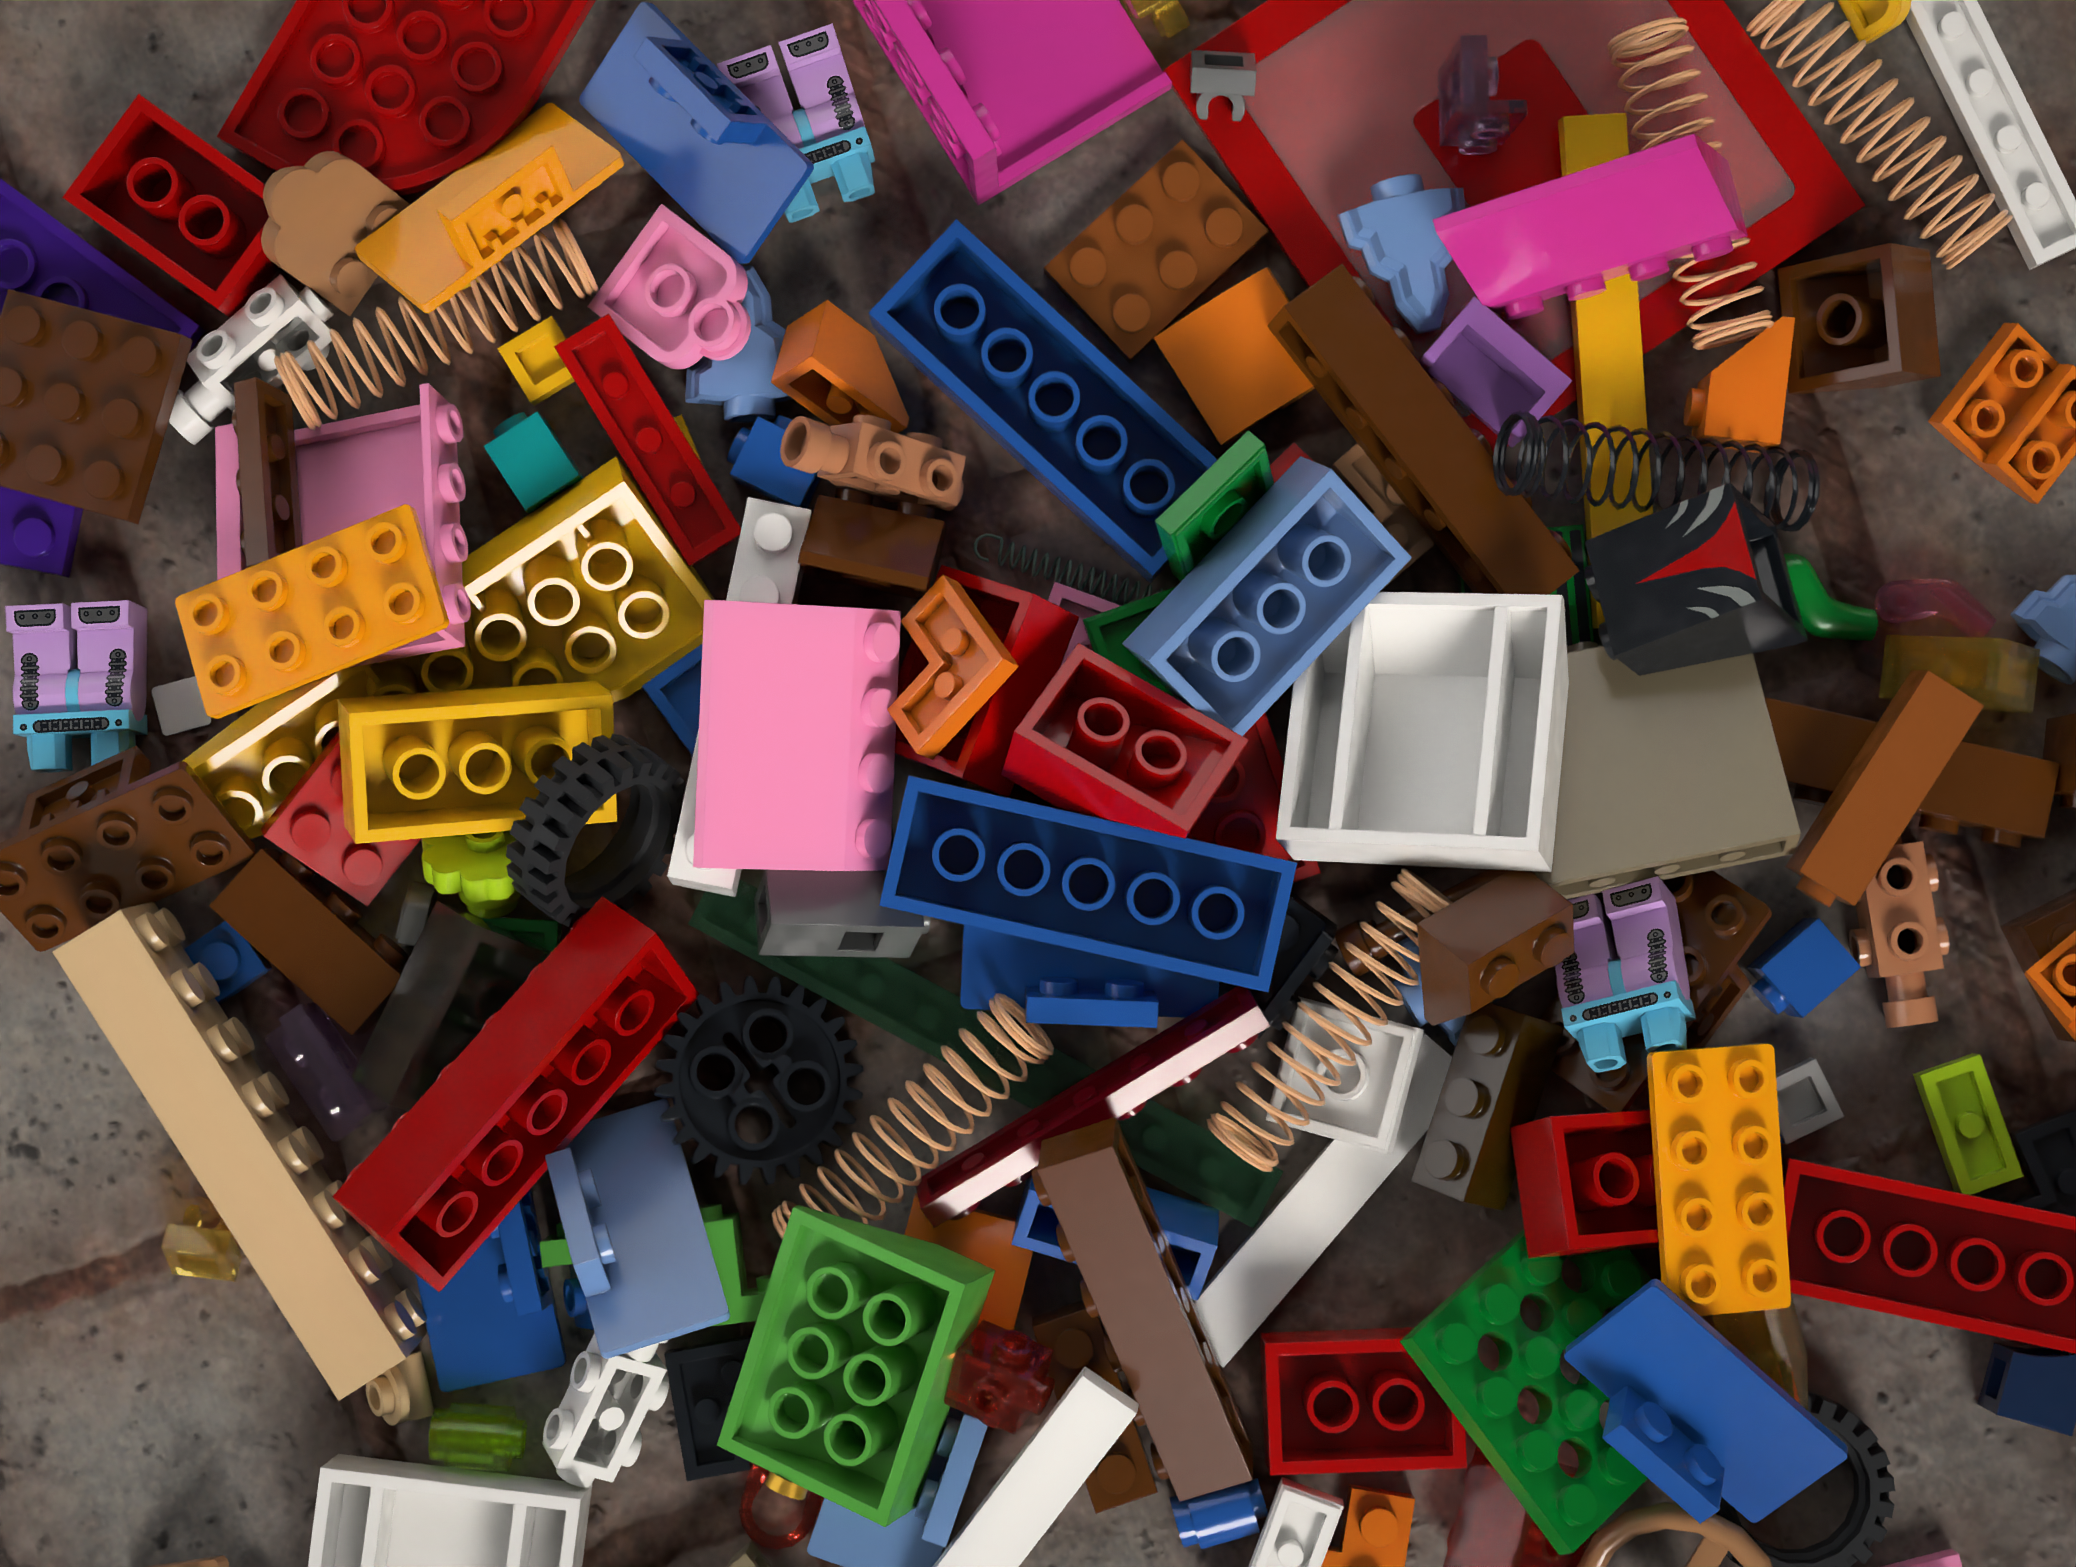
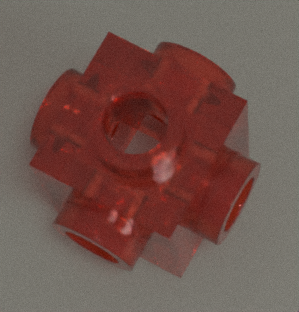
(1000, 1377)

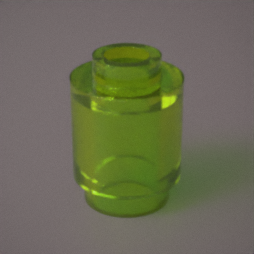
(477, 1436)

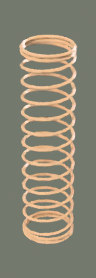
(1780, 11)
(1629, 45)
(293, 376)
(1038, 1045)
(1240, 1141)

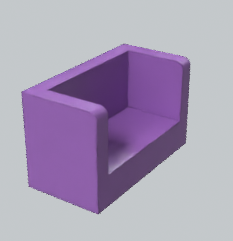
(1493, 370)

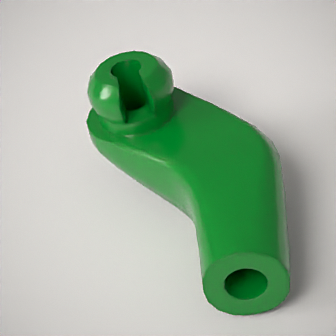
(1823, 614)

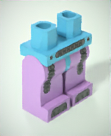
(829, 121)
(78, 678)
(1625, 974)

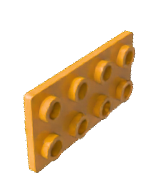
(489, 207)
(311, 611)
(1719, 1177)

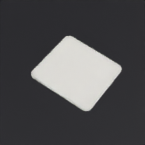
(180, 706)

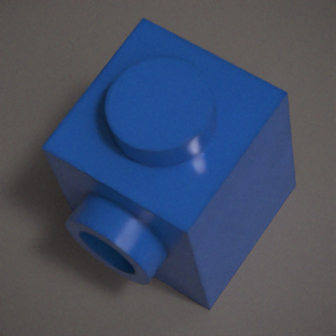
(760, 465)

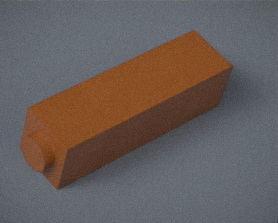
(1882, 788)

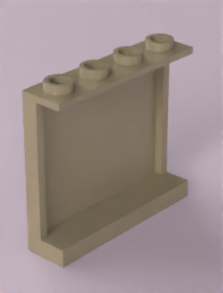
(1665, 774)

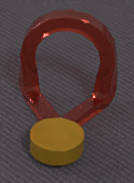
(754, 1482)

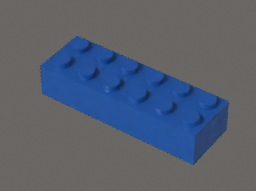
(1042, 393)
(1088, 884)

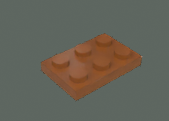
(1155, 251)

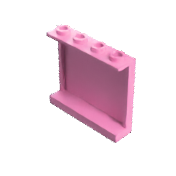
(360, 471)

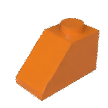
(837, 369)
(1745, 393)

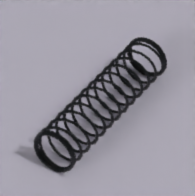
(1535, 439)

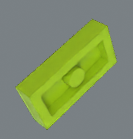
(1968, 1124)

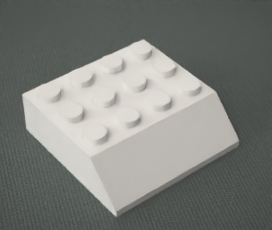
(1431, 735)
(443, 1517)

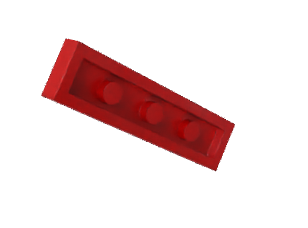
(649, 440)

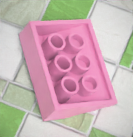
(796, 737)

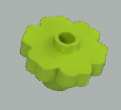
(474, 869)

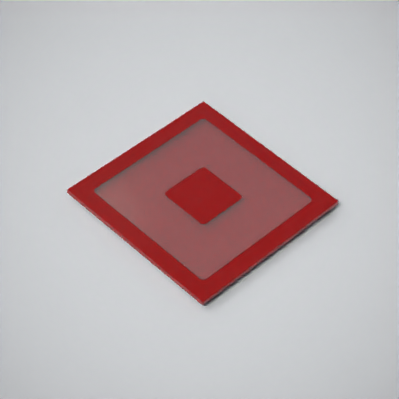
(1355, 101)

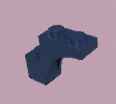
(2032, 1386)

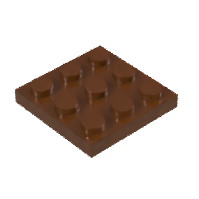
(84, 404)

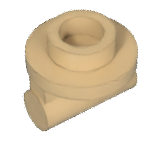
(401, 1392)

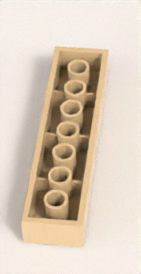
(244, 1144)

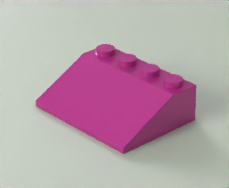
(1596, 227)

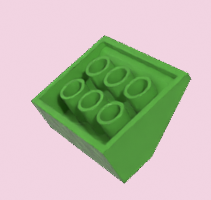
(854, 1362)

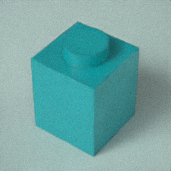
(532, 459)

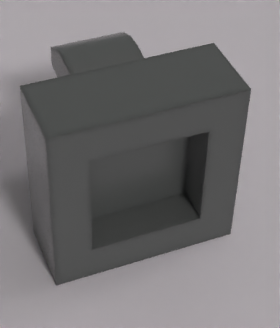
(1225, 75)

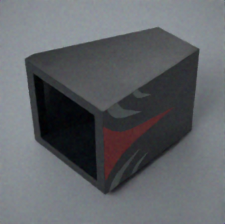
(1693, 585)

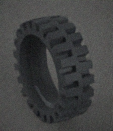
(567, 805)
(1870, 1501)

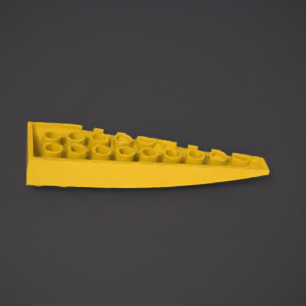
(556, 598)

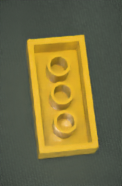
(460, 756)

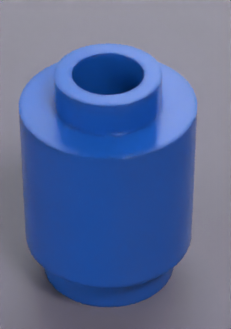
(1220, 1515)

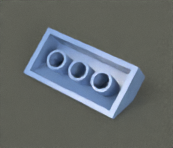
(1268, 597)

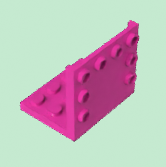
(1014, 77)

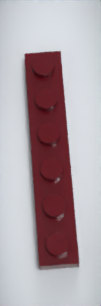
(1113, 1091)

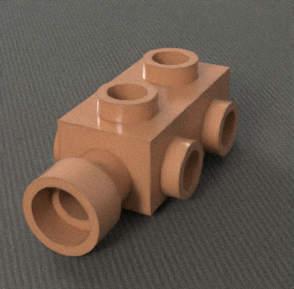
(876, 460)
(1883, 915)

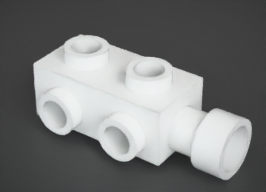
(245, 348)
(602, 1413)

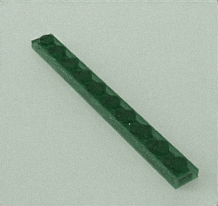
(931, 1018)

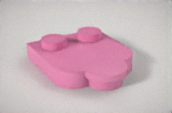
(677, 295)

